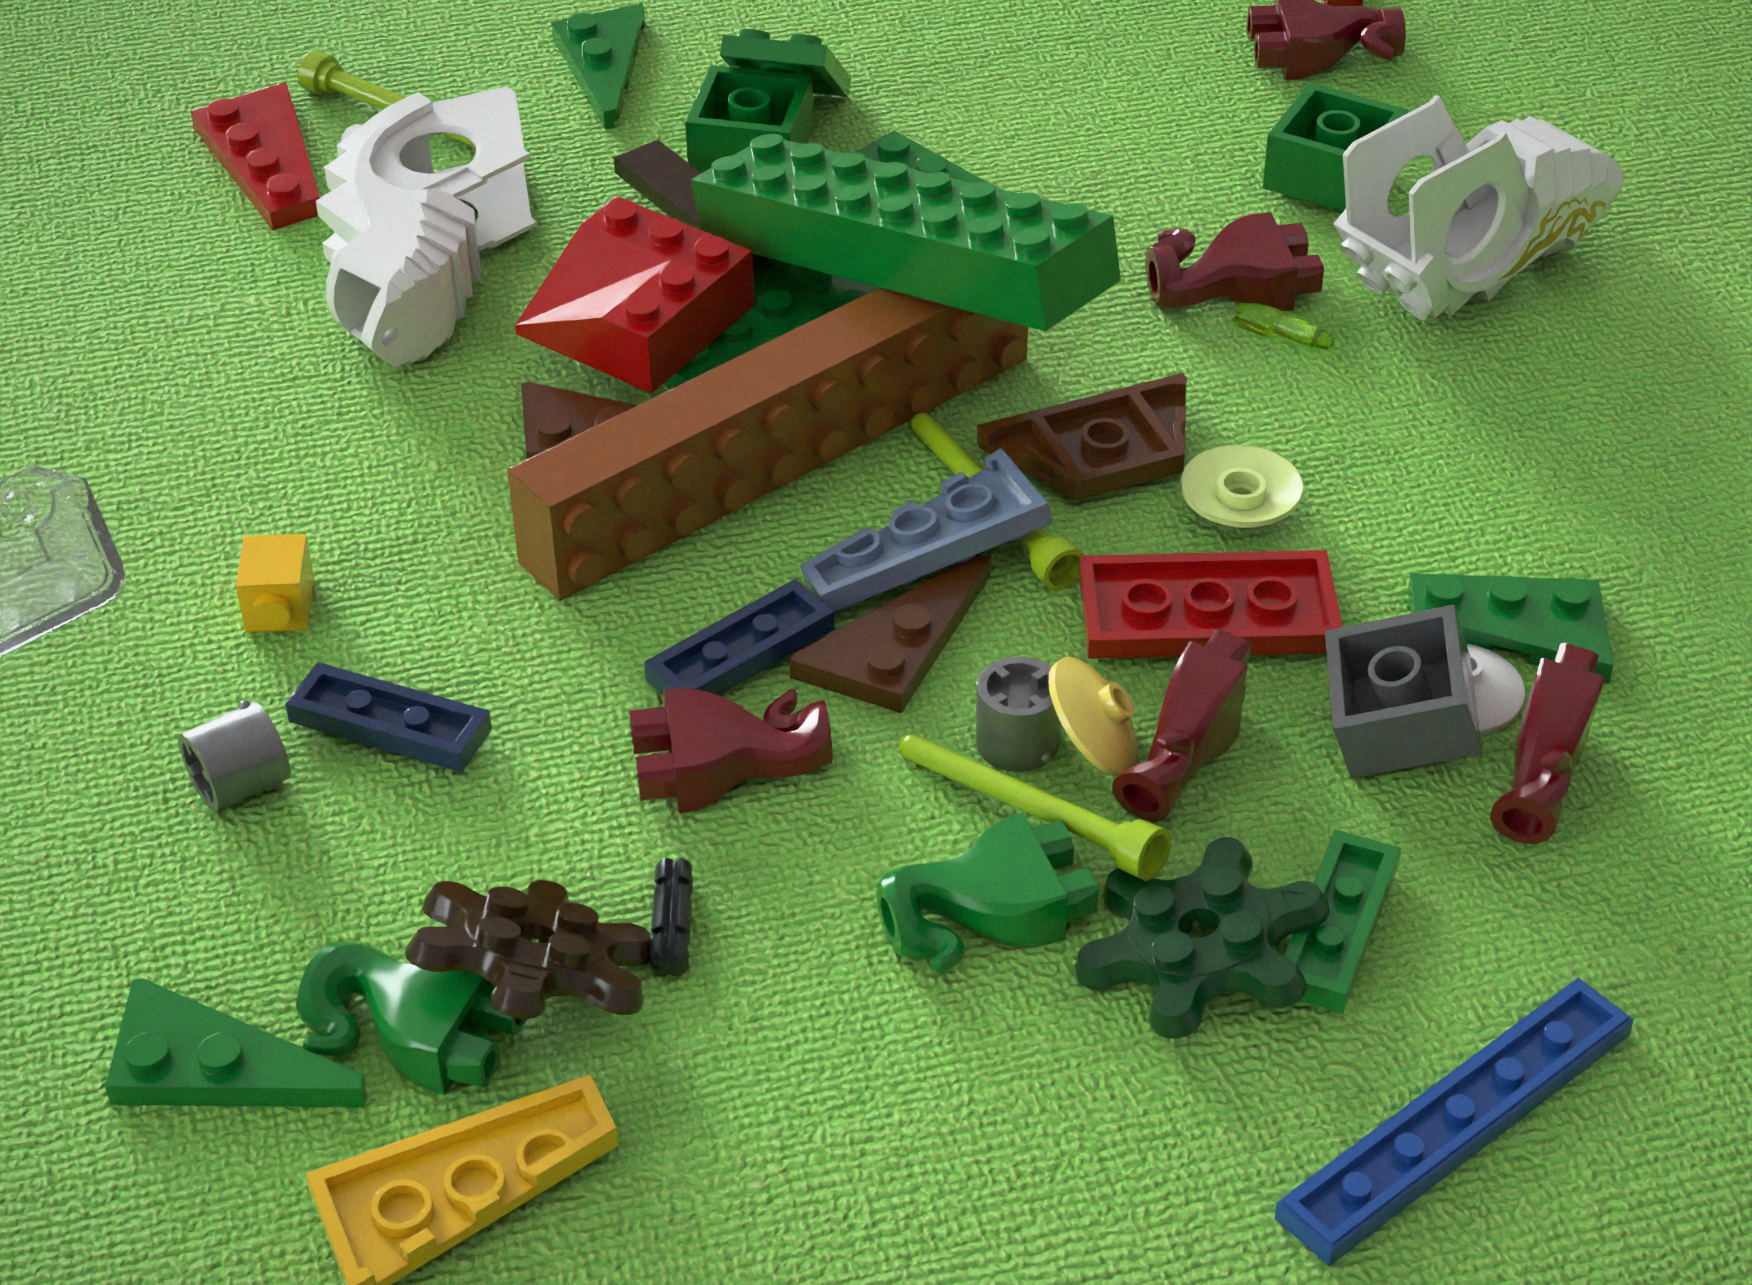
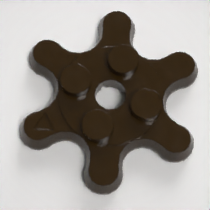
(494, 941)

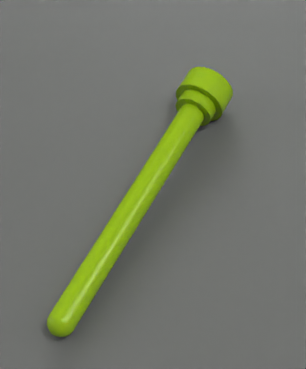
(324, 75)
(1051, 556)
(1136, 845)

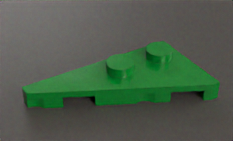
(601, 55)
(197, 1056)

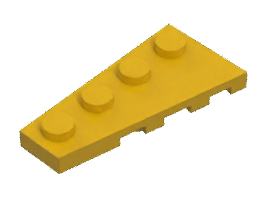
(437, 1188)

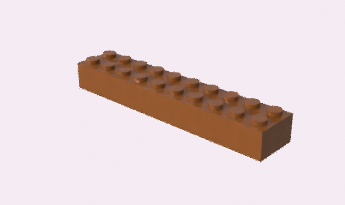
(745, 431)

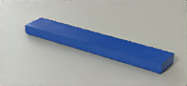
(1452, 1121)

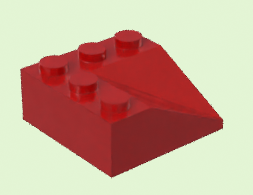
(639, 294)

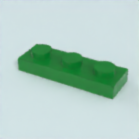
(1356, 882)

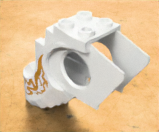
(1477, 215)

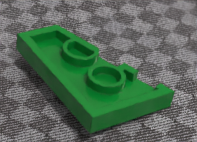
(1520, 612)

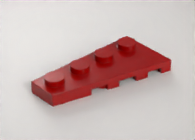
(263, 152)

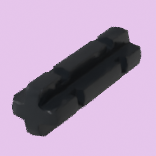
(671, 917)

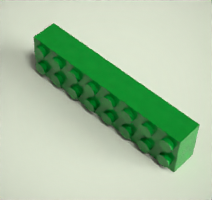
(910, 230)

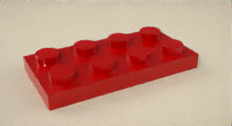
(1165, 600)

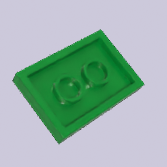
(800, 55)

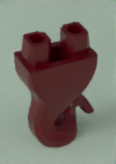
(1314, 36)
(1244, 264)
(1194, 725)
(1549, 744)
(722, 745)

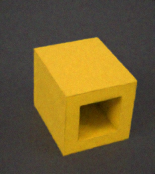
(275, 582)

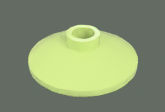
(1241, 486)

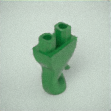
(996, 889)
(422, 1018)

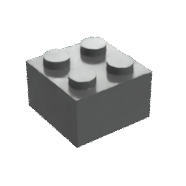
(1402, 692)

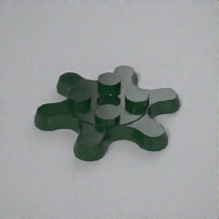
(1195, 970)

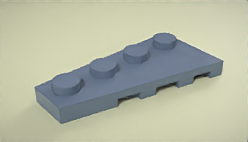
(948, 530)

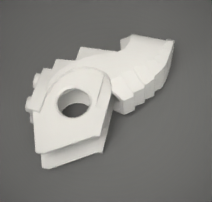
(402, 232)

